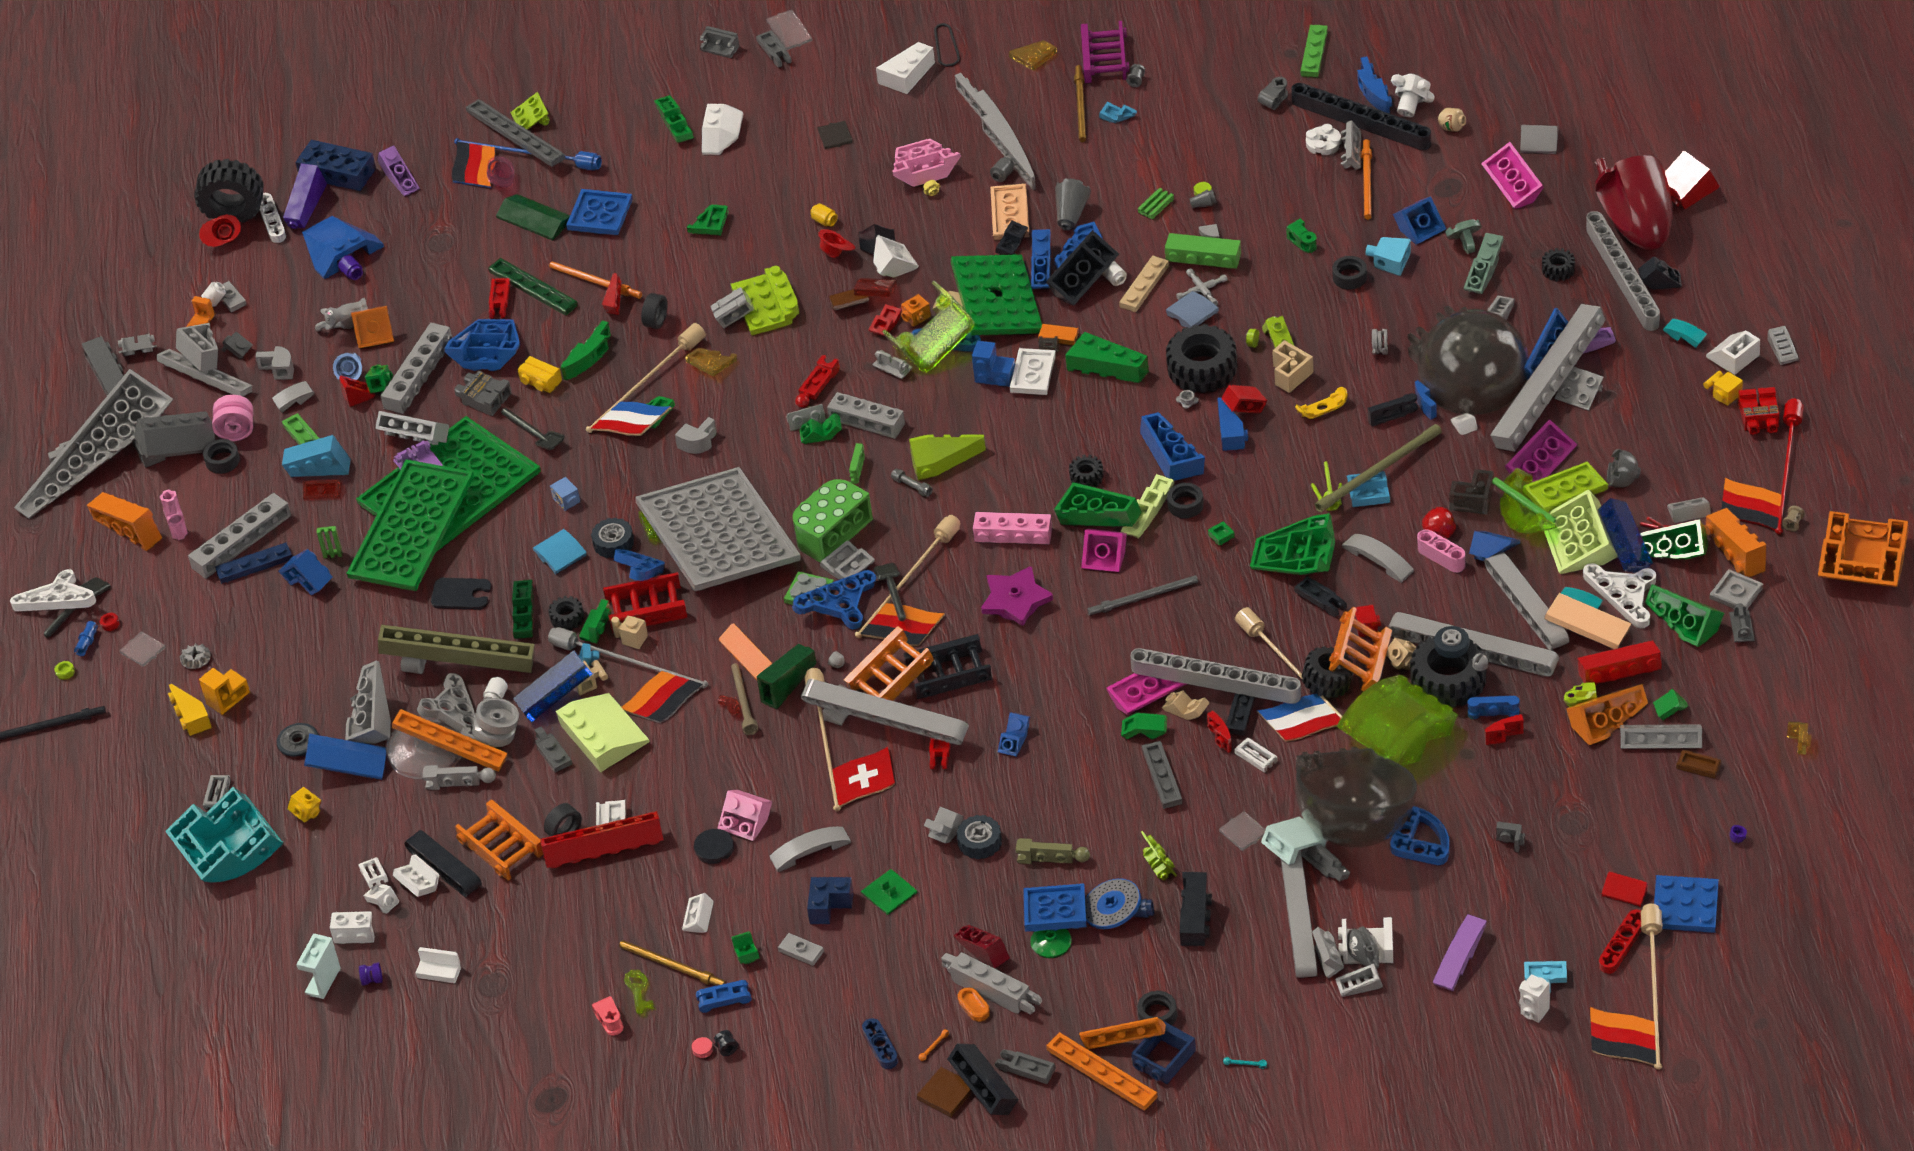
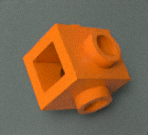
(915, 310)

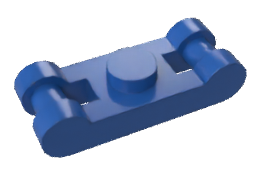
(1493, 706)
(723, 995)

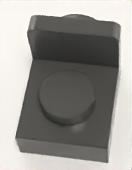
(1510, 833)

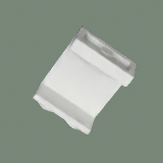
(1382, 935)

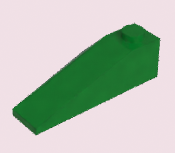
(1677, 541)
(1689, 618)

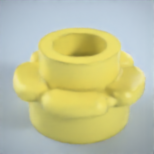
(931, 188)

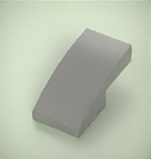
(299, 392)

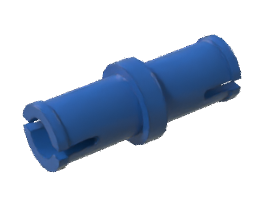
(86, 638)

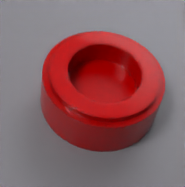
(109, 621)

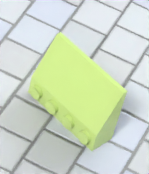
(1579, 535)
(601, 729)

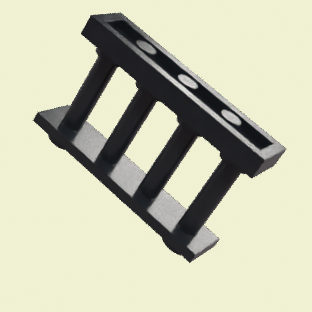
(952, 651)

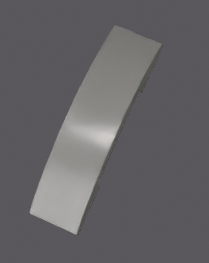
(1381, 554)
(808, 843)

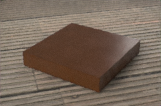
(945, 1092)

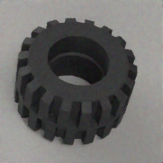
(1320, 679)

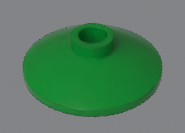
(1050, 947)

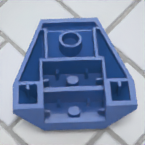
(334, 240)
(484, 344)

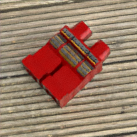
(1760, 413)

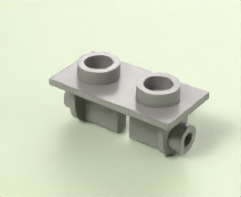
(144, 343)
(891, 365)
(800, 417)

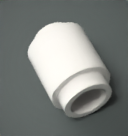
(1115, 274)
(214, 292)
(495, 689)

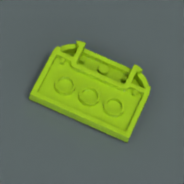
(772, 300)

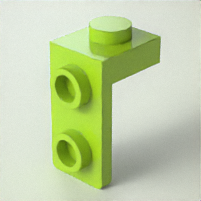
(1278, 330)

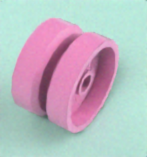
(232, 417)

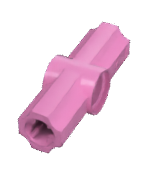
(173, 514)

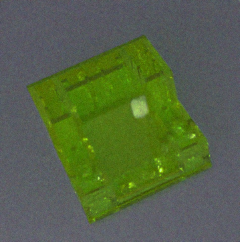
(1397, 719)

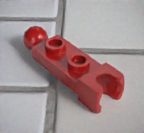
(817, 381)

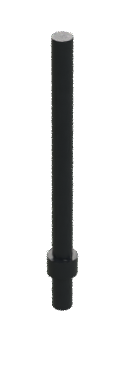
(84, 714)

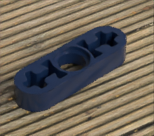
(880, 1036)

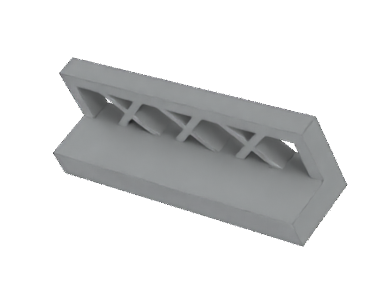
(1661, 736)

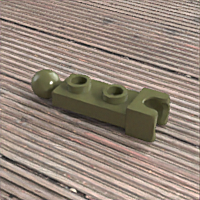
(1049, 852)

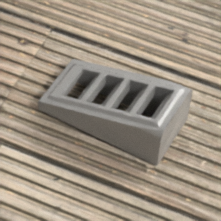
(1504, 309)
(1778, 335)
(1363, 973)

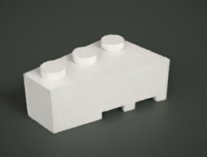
(906, 68)

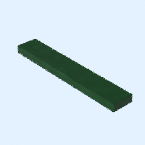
(533, 286)

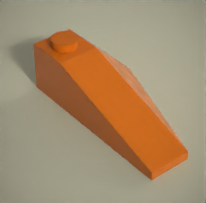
(1603, 715)

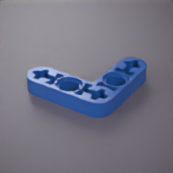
(642, 566)

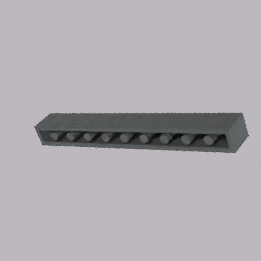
(109, 374)

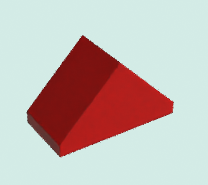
(354, 391)

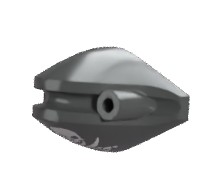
(1363, 946)

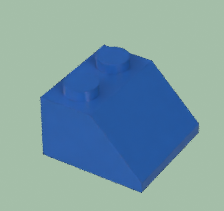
(1420, 220)

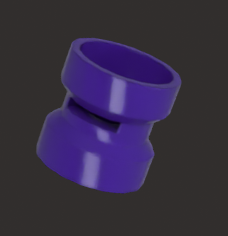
(366, 976)

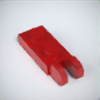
(499, 296)
(939, 749)

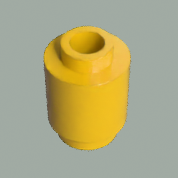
(823, 215)

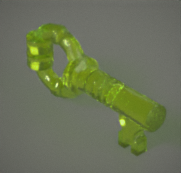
(636, 988)

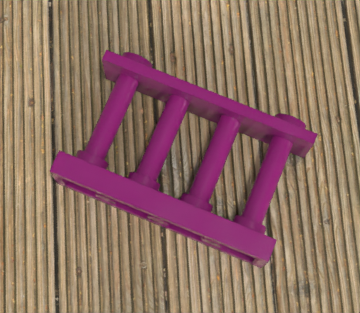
(1087, 47)

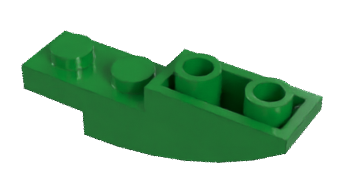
(587, 354)

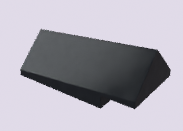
(1082, 268)

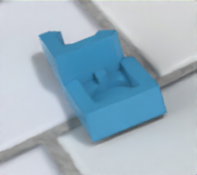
(1116, 114)

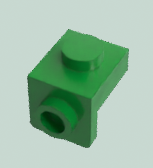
(745, 948)

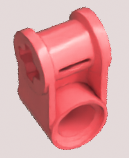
(608, 1015)

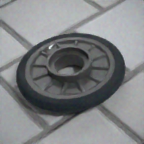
(288, 734)

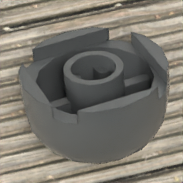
(1623, 469)

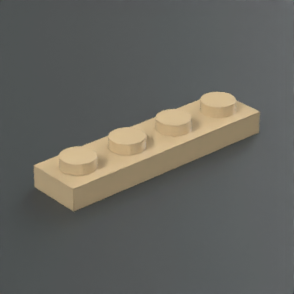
(1144, 283)

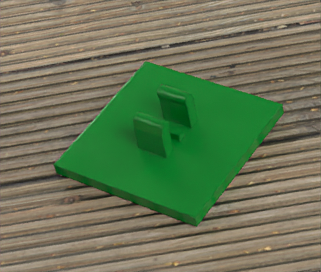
(889, 891)

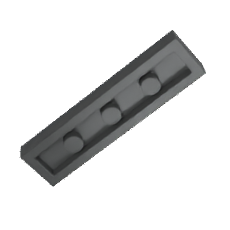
(1161, 774)

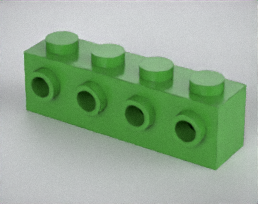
(1203, 250)

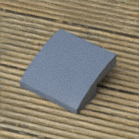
(1192, 309)

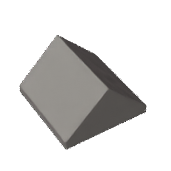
(1539, 139)

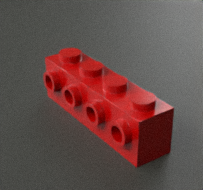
(1620, 663)

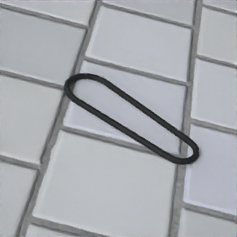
(937, 46)

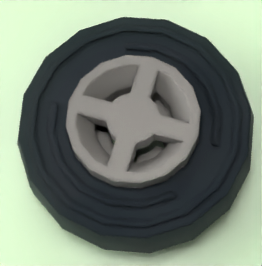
(1451, 642)

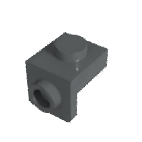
(237, 345)

